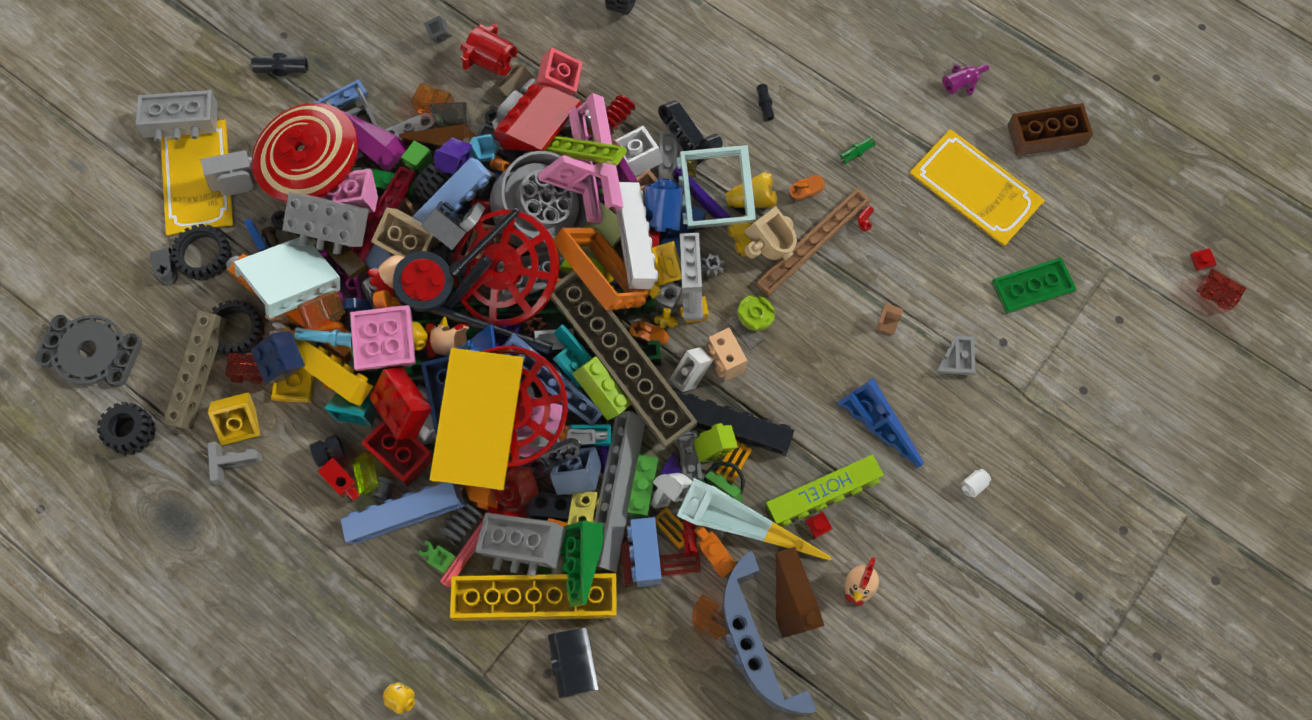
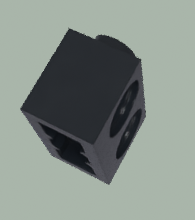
(550, 510)

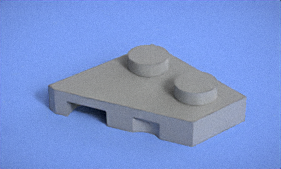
(959, 357)

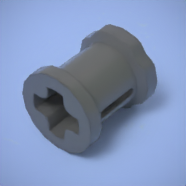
(383, 488)

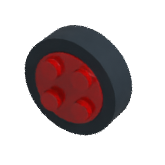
(422, 281)

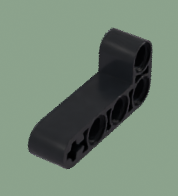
(685, 130)

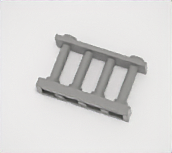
(691, 276)

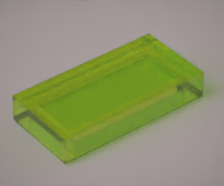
(364, 473)

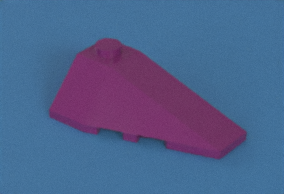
(377, 144)

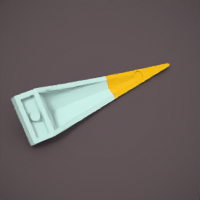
(717, 510)

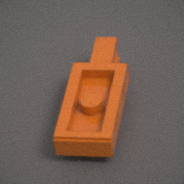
(715, 552)

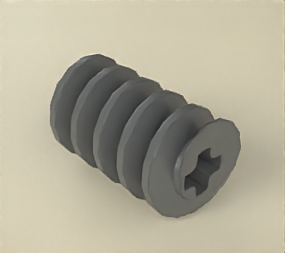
(460, 522)

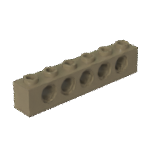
(194, 370)

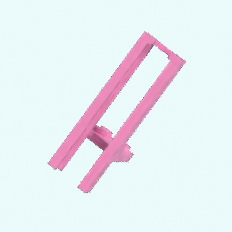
(580, 174)

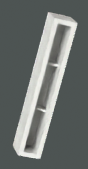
(635, 238)

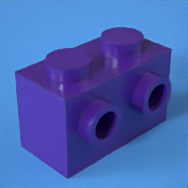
(452, 155)

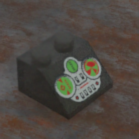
(451, 114)

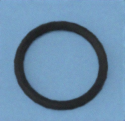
(730, 465)

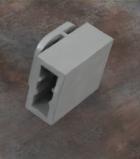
(229, 173)

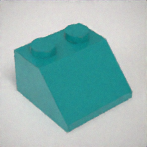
(345, 411)

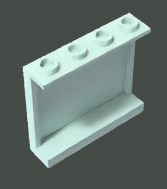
(287, 275)

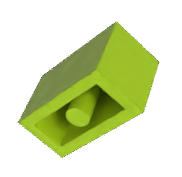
(715, 443)

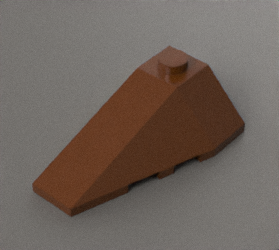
(435, 138)
(795, 600)

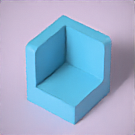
(483, 148)

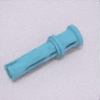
(334, 338)

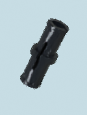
(765, 102)

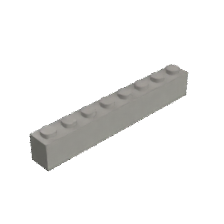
(617, 486)

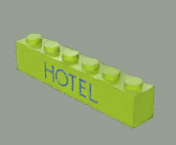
(824, 491)

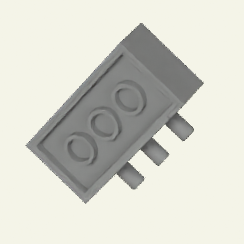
(176, 114)
(325, 221)
(520, 542)

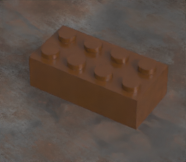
(1050, 129)

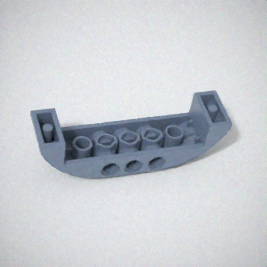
(763, 679)

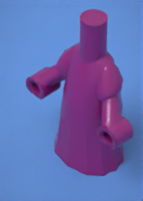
(962, 77)

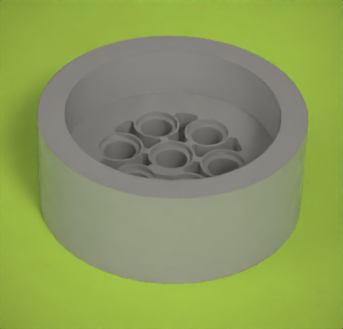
(510, 194)

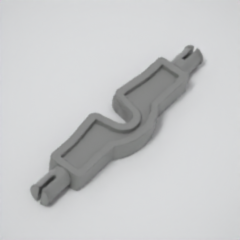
(583, 436)

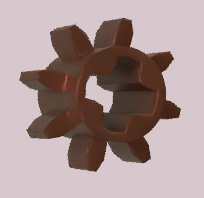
(535, 322)

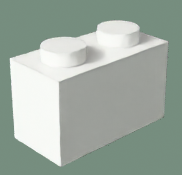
(691, 369)

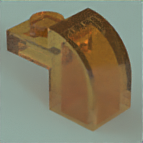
(702, 615)

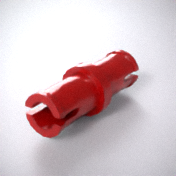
(689, 538)

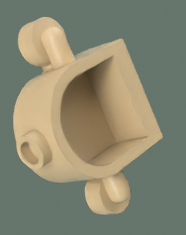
(771, 236)

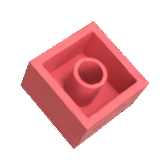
(559, 71)

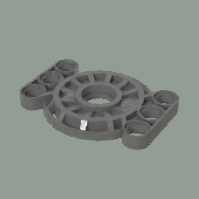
(102, 364)

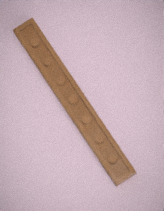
(813, 242)

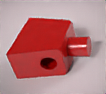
(334, 475)

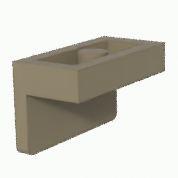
(513, 80)

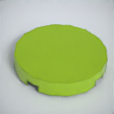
(755, 313)

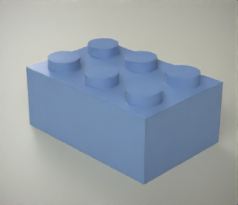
(644, 552)

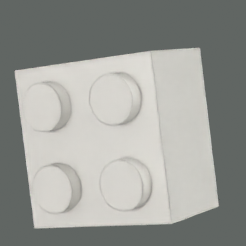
(641, 151)

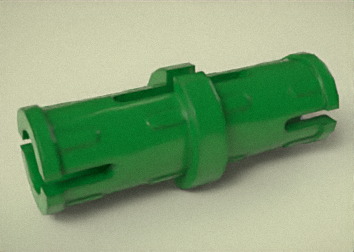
(857, 150)

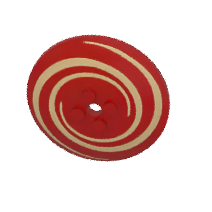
(319, 166)

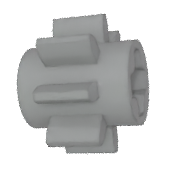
(710, 261)

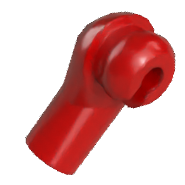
(863, 218)

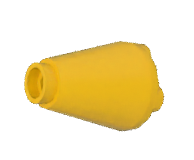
(762, 193)

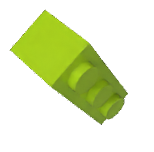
(601, 388)

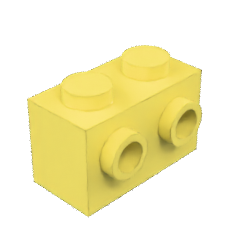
(583, 507)

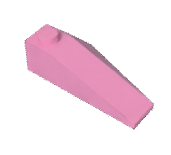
(356, 190)

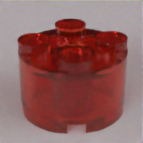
(518, 490)

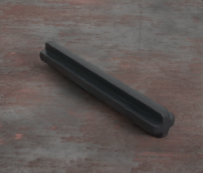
(471, 278)

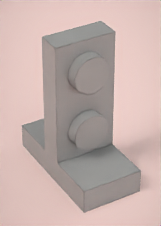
(220, 461)

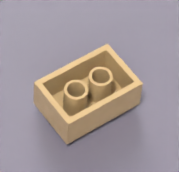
(402, 234)

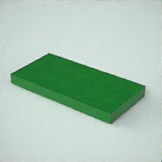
(1034, 285)

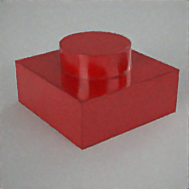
(1203, 259)
(818, 525)

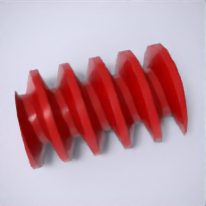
(618, 110)

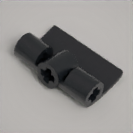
(572, 662)

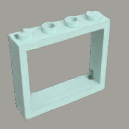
(743, 154)

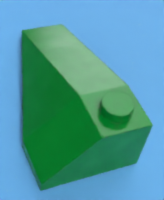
(581, 554)

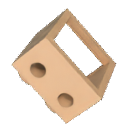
(723, 346)

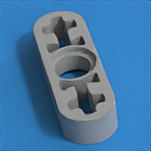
(472, 216)

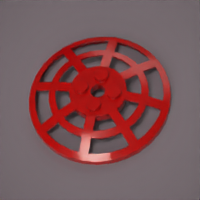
(512, 270)
(526, 404)

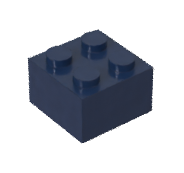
(277, 357)

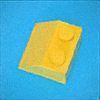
(234, 418)

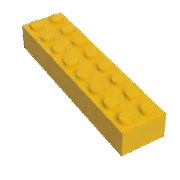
(528, 598)

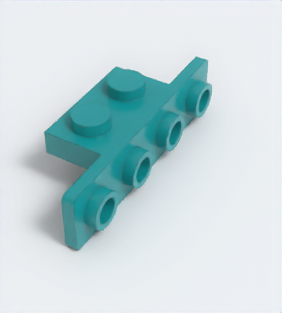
(572, 356)

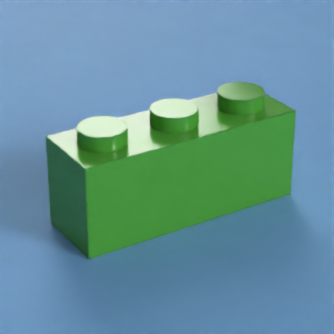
(642, 486)

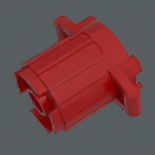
(488, 50)

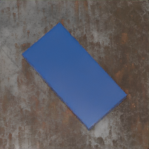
(255, 235)

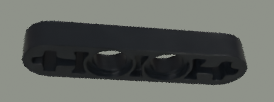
(558, 448)

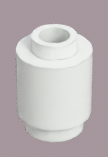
(975, 483)

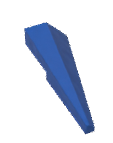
(874, 411)

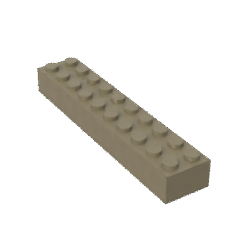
(623, 360)

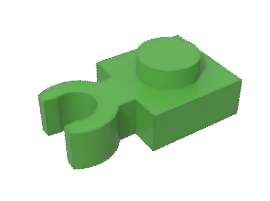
(438, 557)

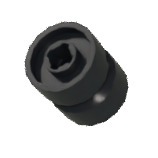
(320, 450)

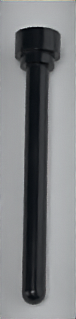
(458, 268)

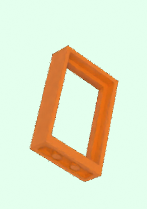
(568, 244)

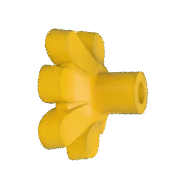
(666, 319)

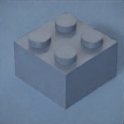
(577, 474)

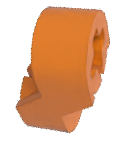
(807, 187)
(383, 299)
(641, 331)

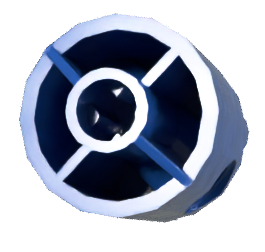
(663, 205)

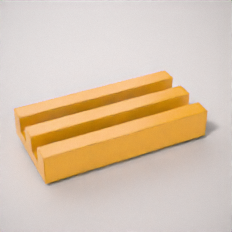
(742, 447)
(674, 530)

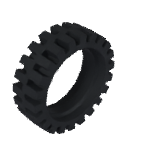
(190, 236)
(255, 333)

